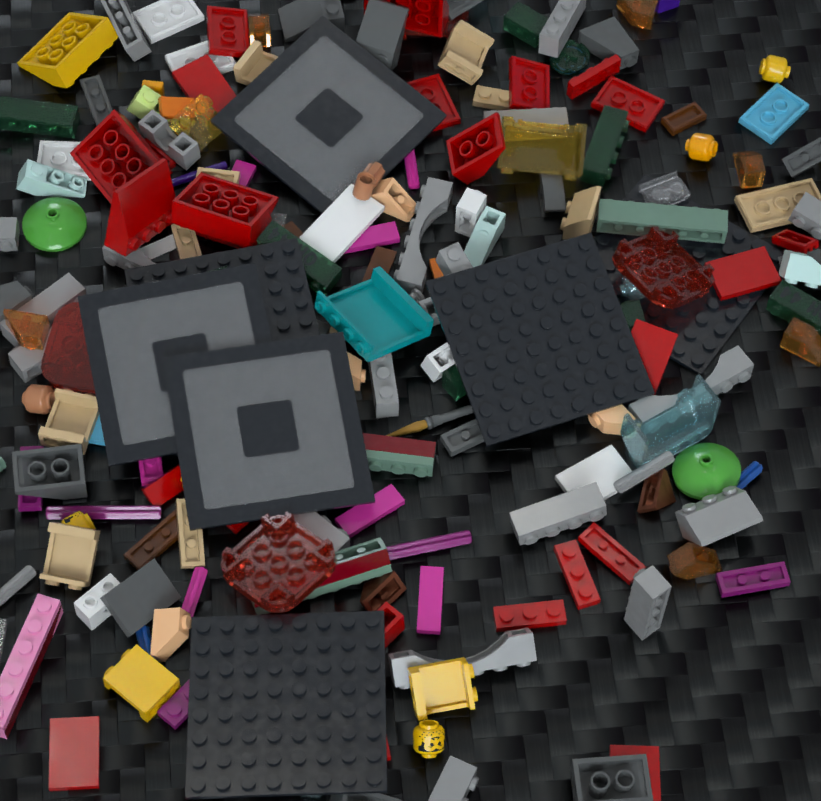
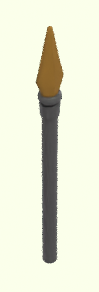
(433, 421)

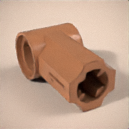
(367, 181)

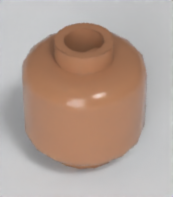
(38, 399)

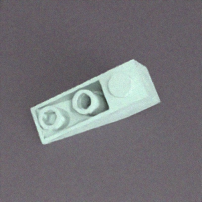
(49, 181)
(485, 235)
(800, 267)

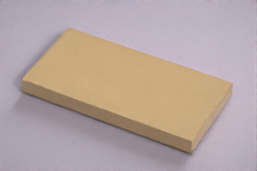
(773, 205)

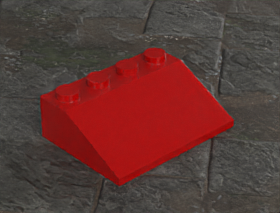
(424, 15)
(114, 154)
(140, 209)
(223, 209)

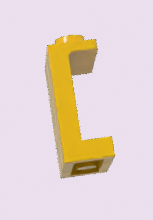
(141, 681)
(442, 687)

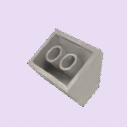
(717, 516)

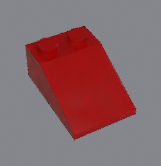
(476, 149)

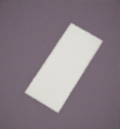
(159, 247)

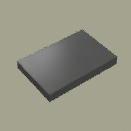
(138, 595)

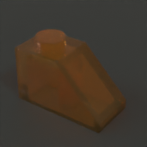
(638, 12)
(259, 28)
(749, 168)
(28, 328)
(802, 341)
(693, 561)

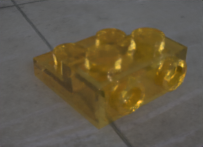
(195, 121)

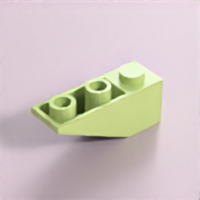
(144, 102)

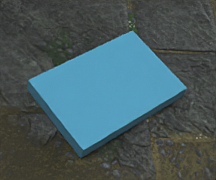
(774, 113)

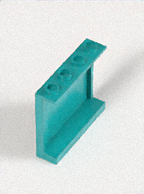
(375, 316)

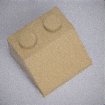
(581, 213)

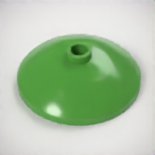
(54, 232)
(700, 478)

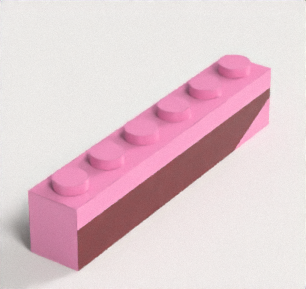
(26, 658)

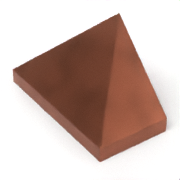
(656, 492)
(381, 590)

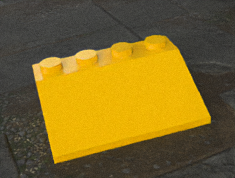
(69, 48)

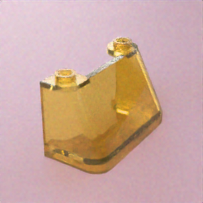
(542, 148)

